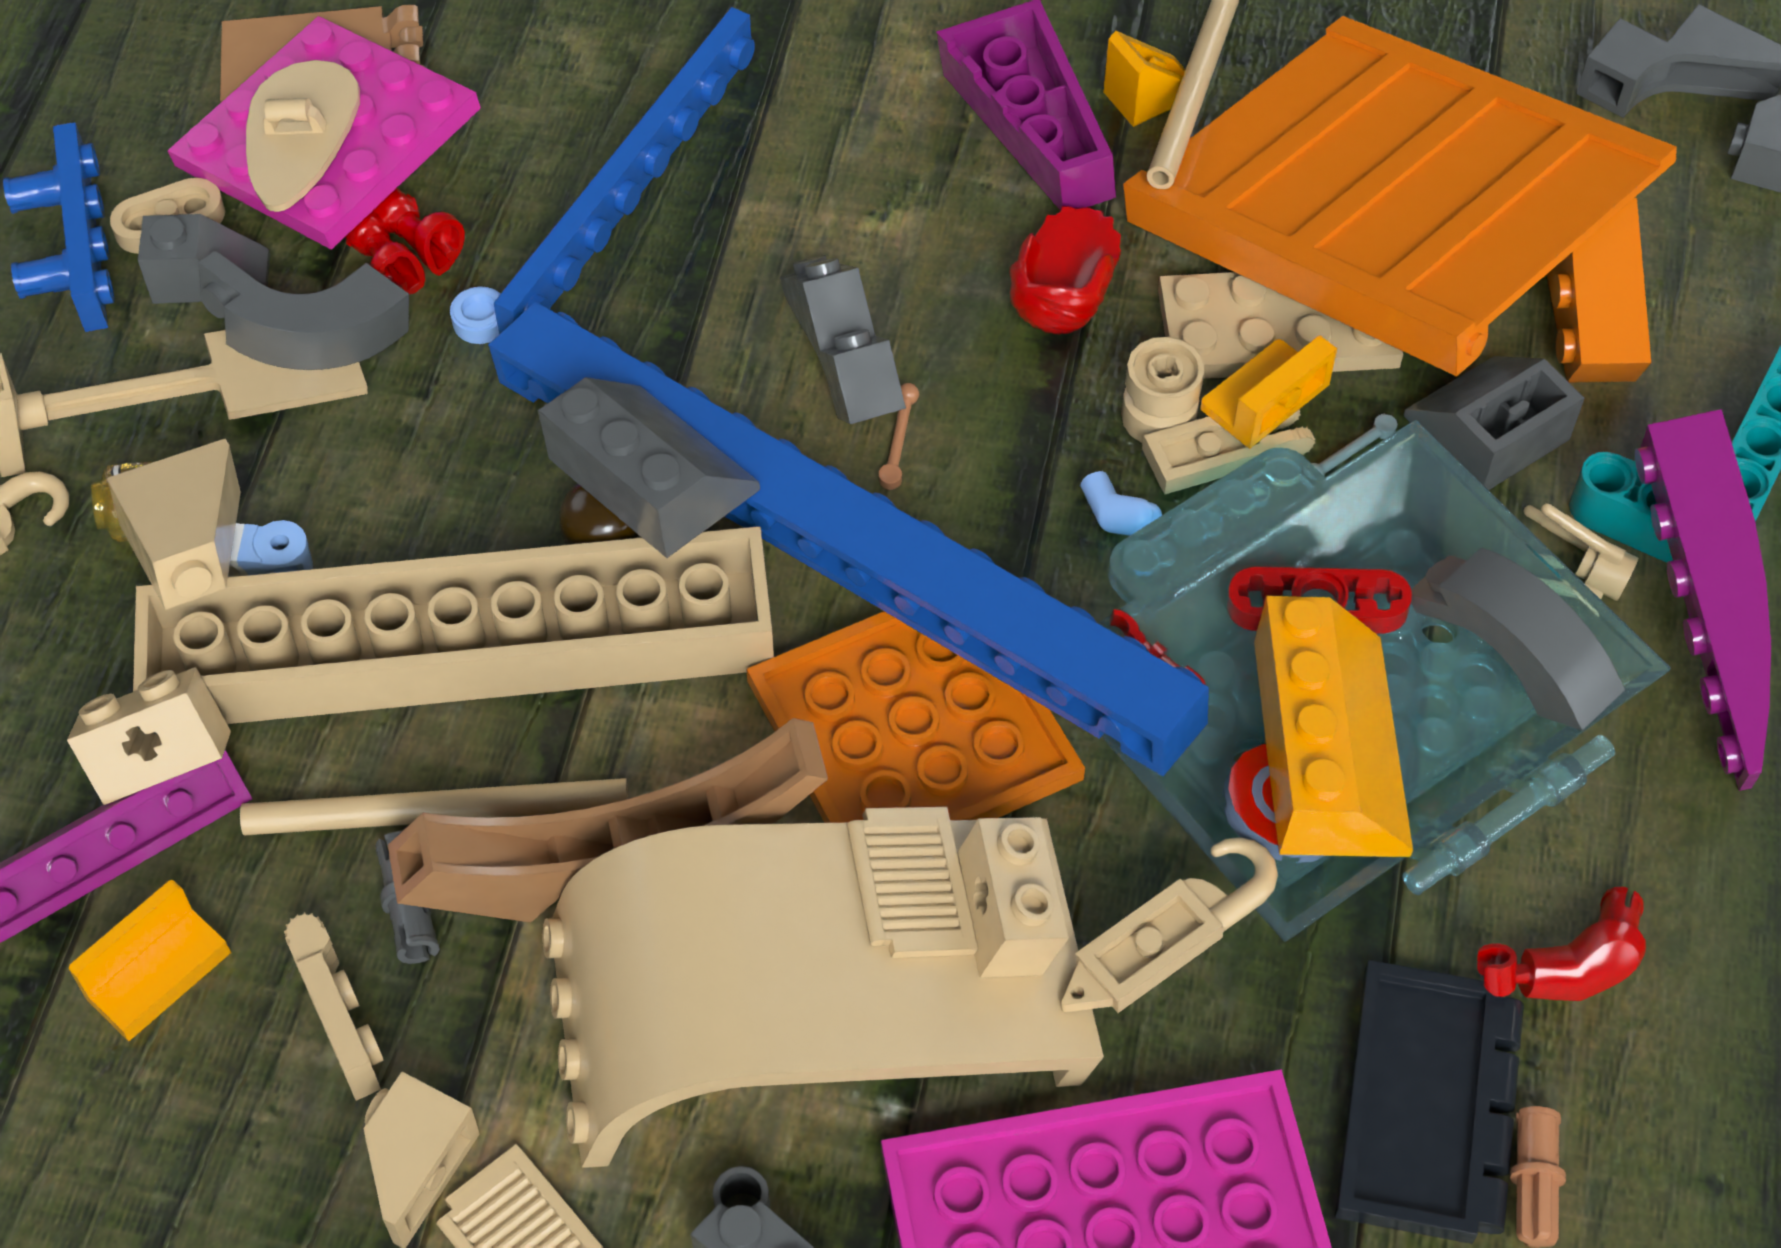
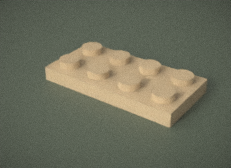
(1237, 318)

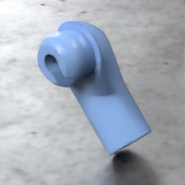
(1117, 512)

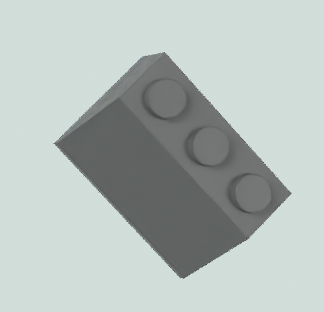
(642, 461)

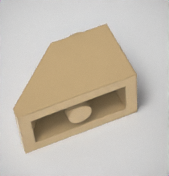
(414, 1149)

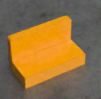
(1270, 389)
(148, 960)

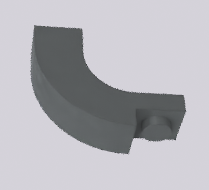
(305, 330)
(1530, 627)

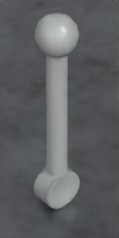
(1383, 427)

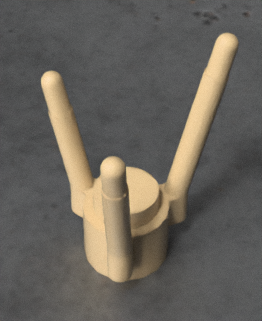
(1603, 566)

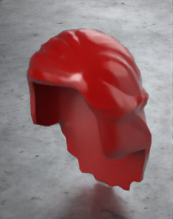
(1065, 270)

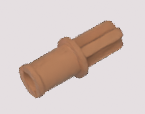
(1537, 1176)

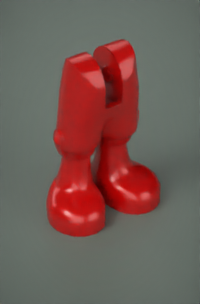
(434, 238)

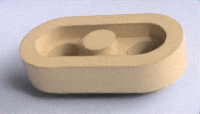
(181, 197)

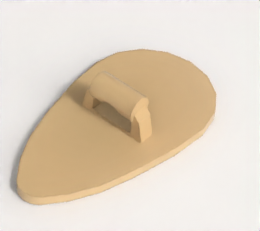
(298, 129)

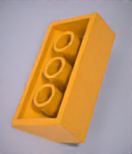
(1329, 732)

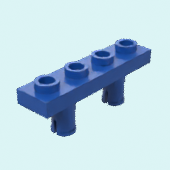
(86, 244)

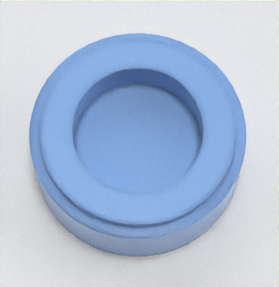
(474, 315)

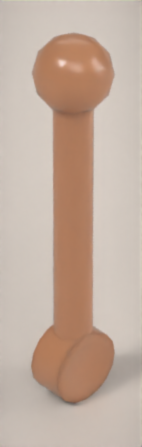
(890, 474)

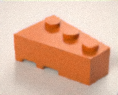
(1603, 304)

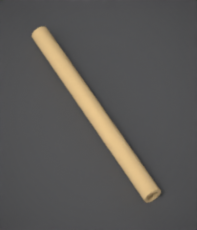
(1191, 94)
(406, 807)

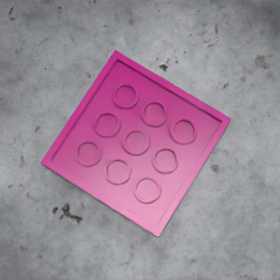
(397, 127)

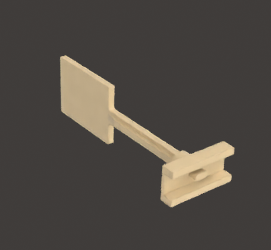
(244, 384)

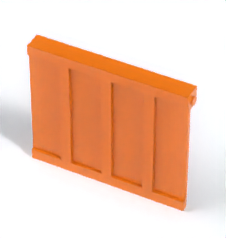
(1397, 189)

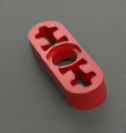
(1337, 581)

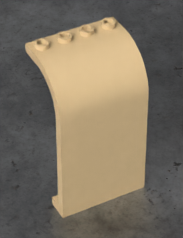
(753, 965)

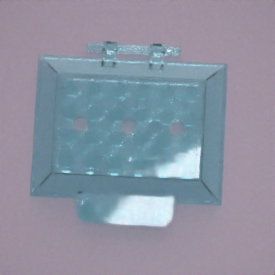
(1454, 704)

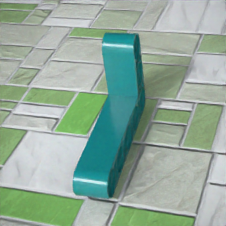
(1619, 506)

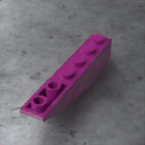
(1718, 574)

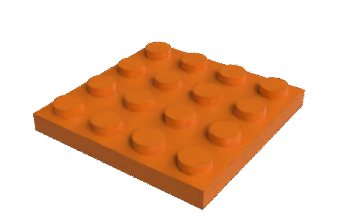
(913, 725)

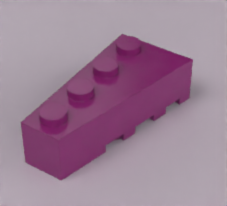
(1031, 101)

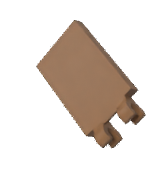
(252, 42)

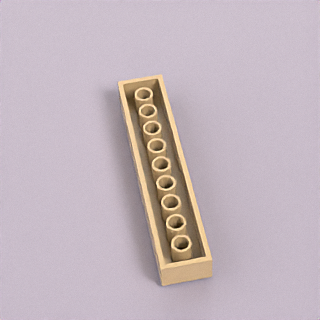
(466, 626)

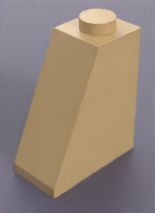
(181, 520)

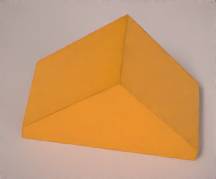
(1140, 78)

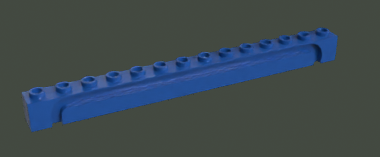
(894, 559)

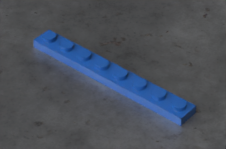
(629, 170)

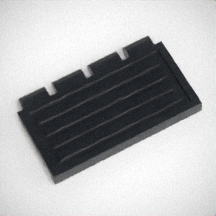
(1423, 1105)

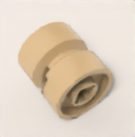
(1161, 386)

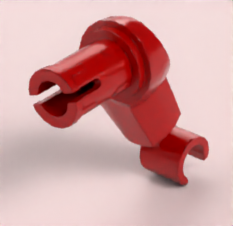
(1572, 972)

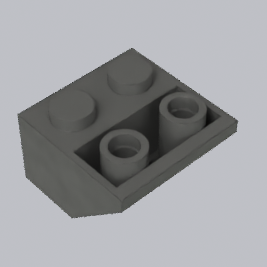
(1501, 416)

